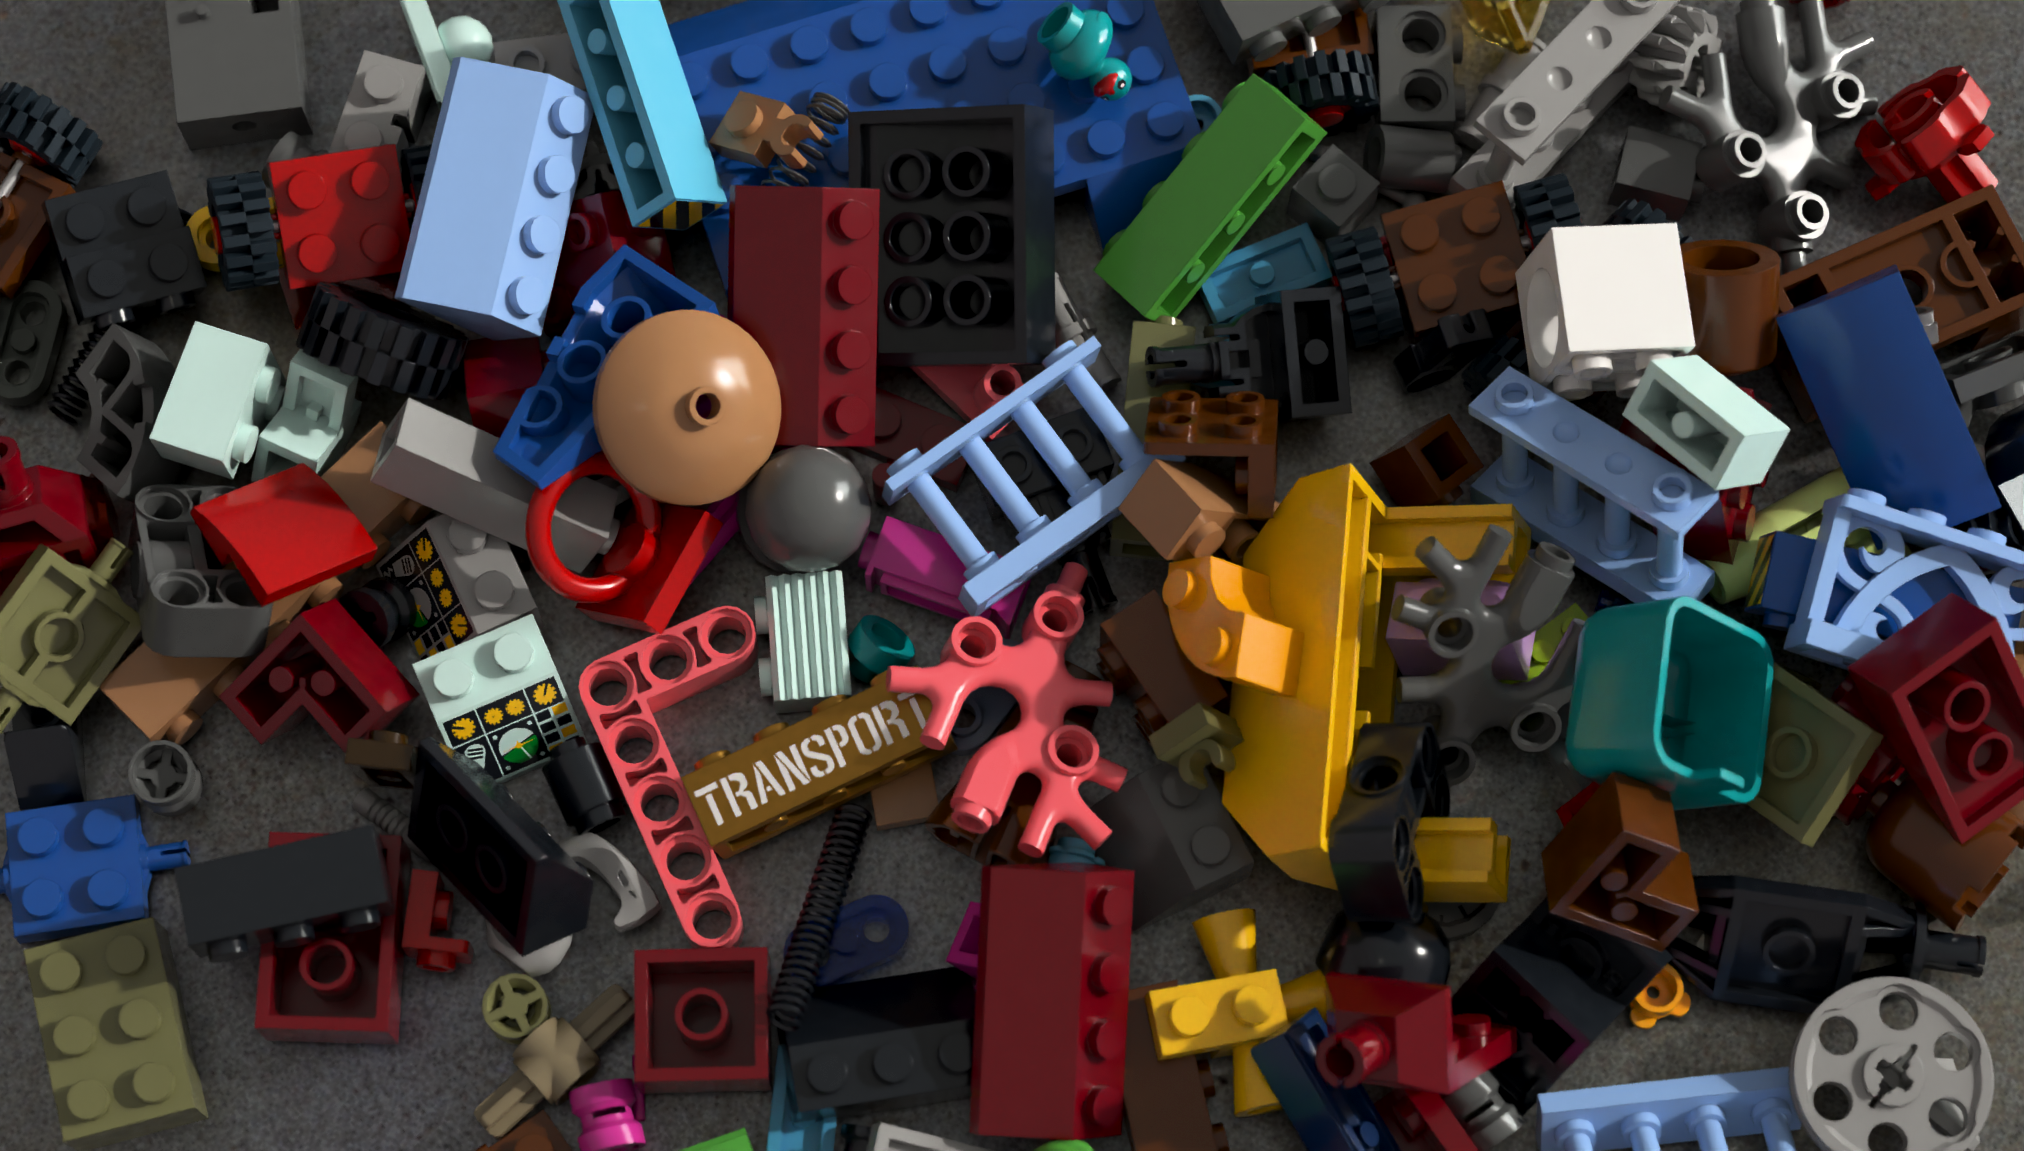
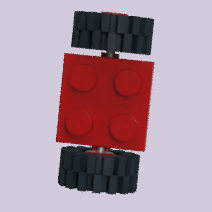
(333, 217)

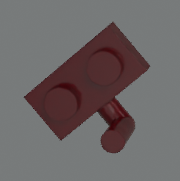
(907, 426)

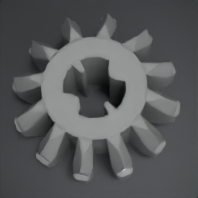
(1674, 52)

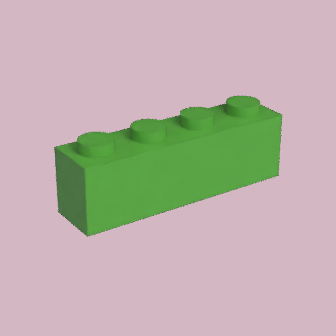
(1209, 199)

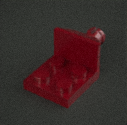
(39, 508)
(1405, 1036)

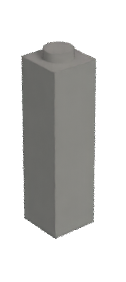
(456, 473)

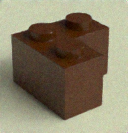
(1623, 865)

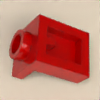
(426, 913)

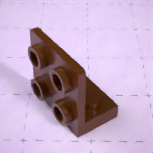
(1229, 426)

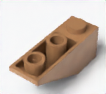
(1191, 513)

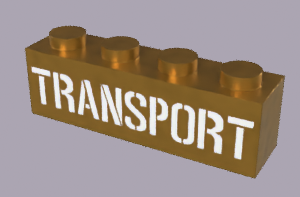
(810, 766)

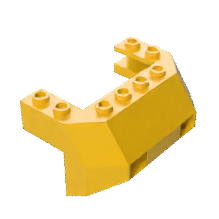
(1334, 578)

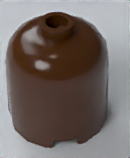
(1926, 862)

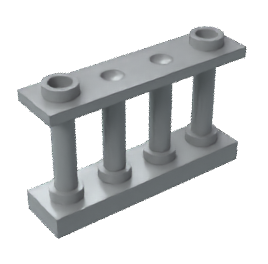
(1560, 94)

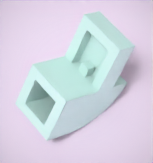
(312, 422)

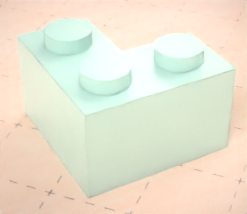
(218, 401)

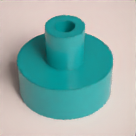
(876, 646)

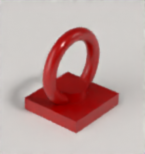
(645, 567)

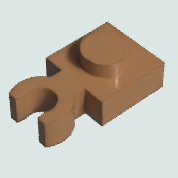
(760, 128)

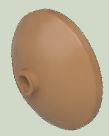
(650, 415)

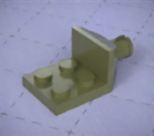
(1810, 756)

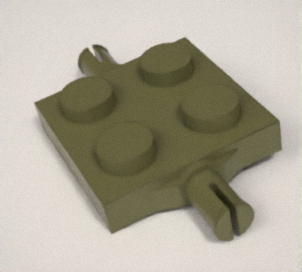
(62, 631)

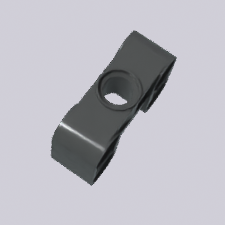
(179, 584)

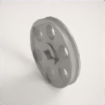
(1879, 1045)

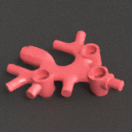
(1040, 742)

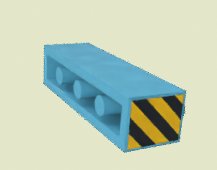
(644, 111)

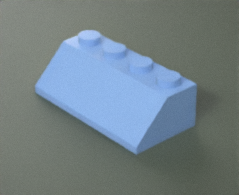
(496, 199)

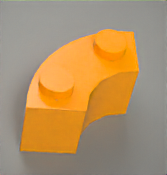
(1229, 625)

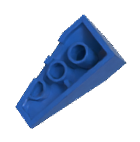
(554, 419)

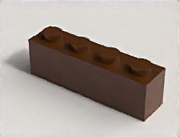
(1165, 1097)

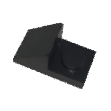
(45, 758)

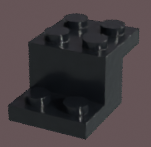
(1560, 992)

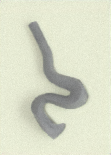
(593, 852)

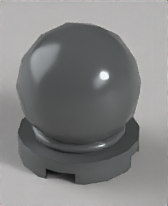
(804, 510)

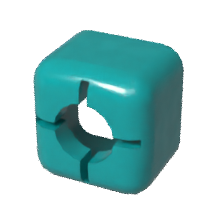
(1676, 669)

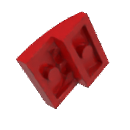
(284, 533)

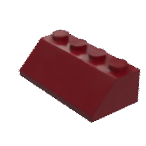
(810, 300)
(1051, 1001)

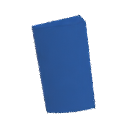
(1887, 399)

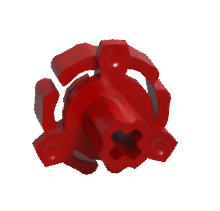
(1935, 137)

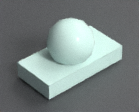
(437, 47)

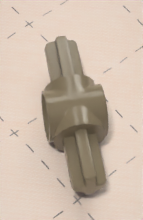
(555, 1061)

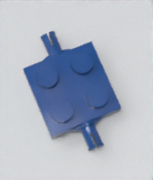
(81, 867)

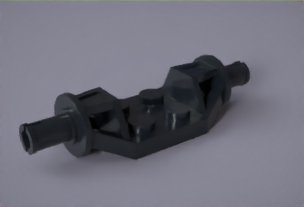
(1805, 942)

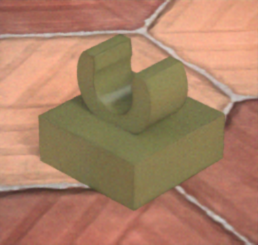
(1195, 741)

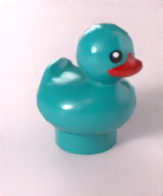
(1078, 50)

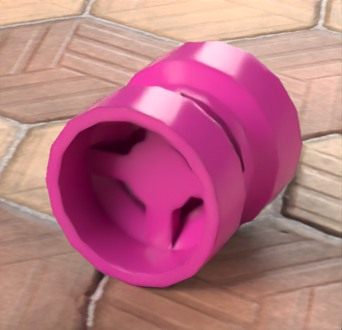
(607, 1116)

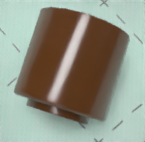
(1732, 303)

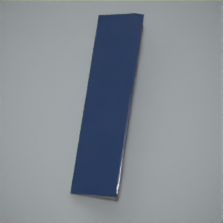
(1321, 1113)

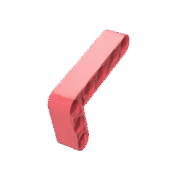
(658, 772)

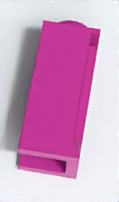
(927, 573)

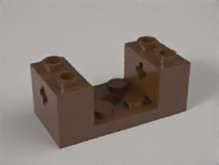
(1960, 257)

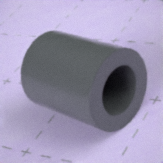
(1411, 158)

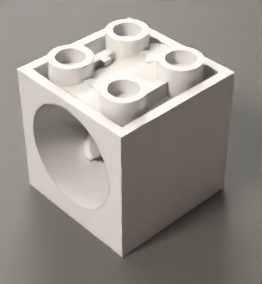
(1603, 306)

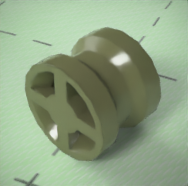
(511, 998)

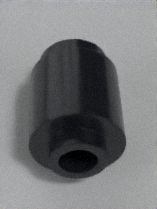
(584, 786)

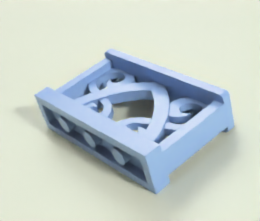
(1947, 548)

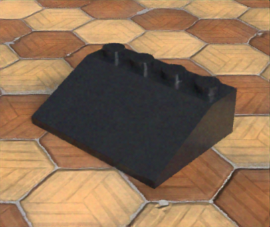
(961, 232)

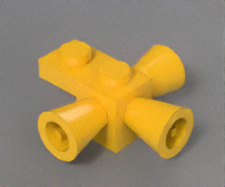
(1234, 1009)

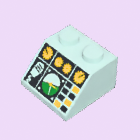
(500, 699)

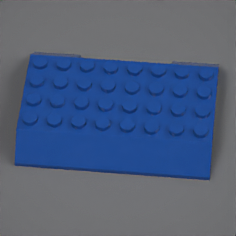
(941, 57)

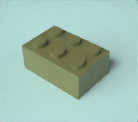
(115, 1034)

